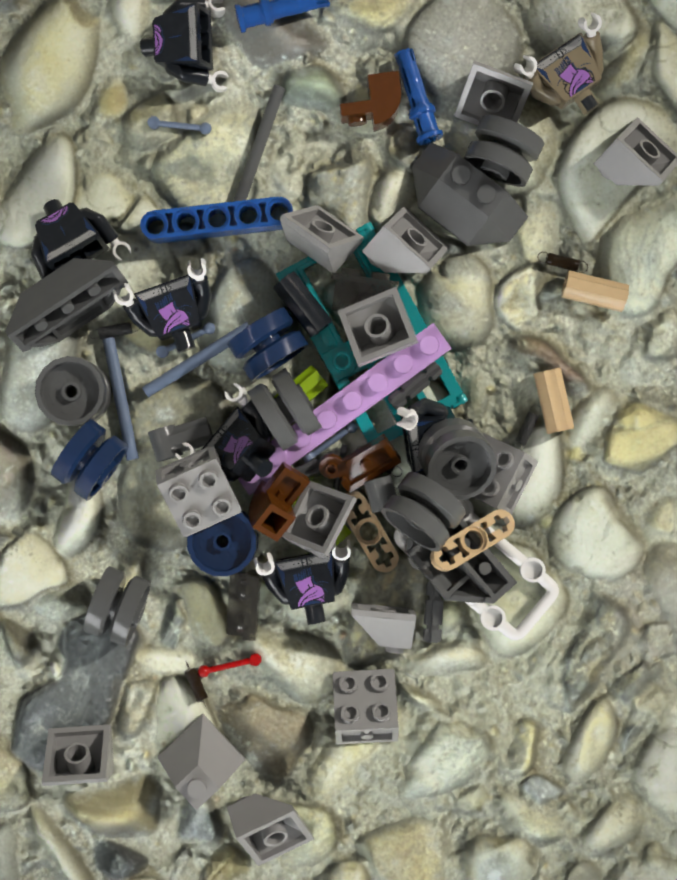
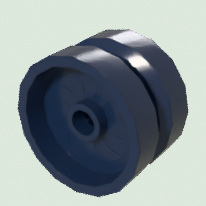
(265, 340)
(89, 459)
(224, 560)

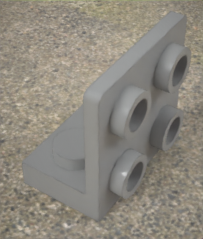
(511, 476)
(197, 491)
(365, 706)

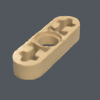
(495, 537)
(387, 547)

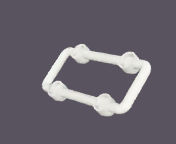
(530, 569)

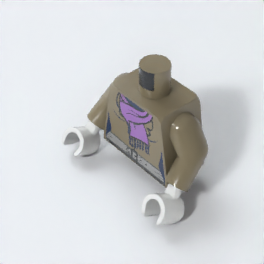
(569, 70)

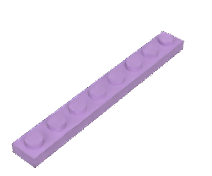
(360, 397)

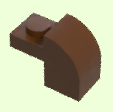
(382, 106)
(273, 501)

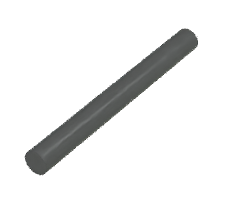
(259, 143)

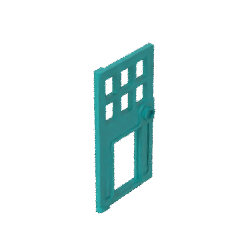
(340, 358)

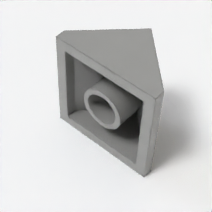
(492, 93)
(320, 236)
(377, 326)
(319, 518)
(78, 755)

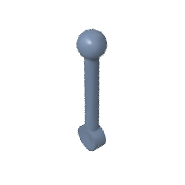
(154, 123)
(163, 351)
(350, 428)

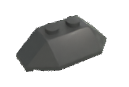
(464, 198)
(64, 302)
(475, 581)

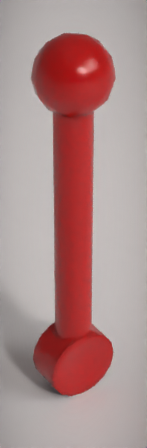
(255, 659)

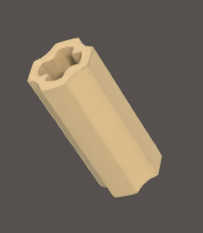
(595, 291)
(553, 400)

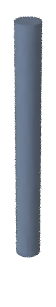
(192, 362)
(120, 397)

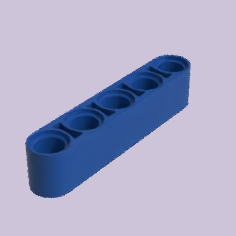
(203, 214)

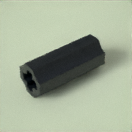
(302, 304)

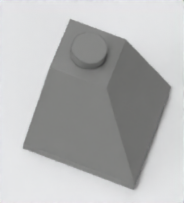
(637, 157)
(405, 245)
(387, 625)
(200, 761)
(267, 827)

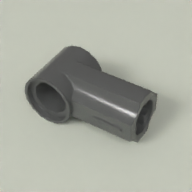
(169, 439)
(379, 492)

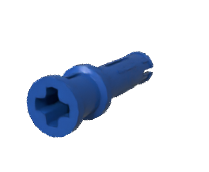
(267, 11)
(421, 109)

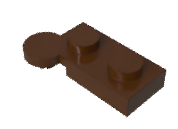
(361, 464)

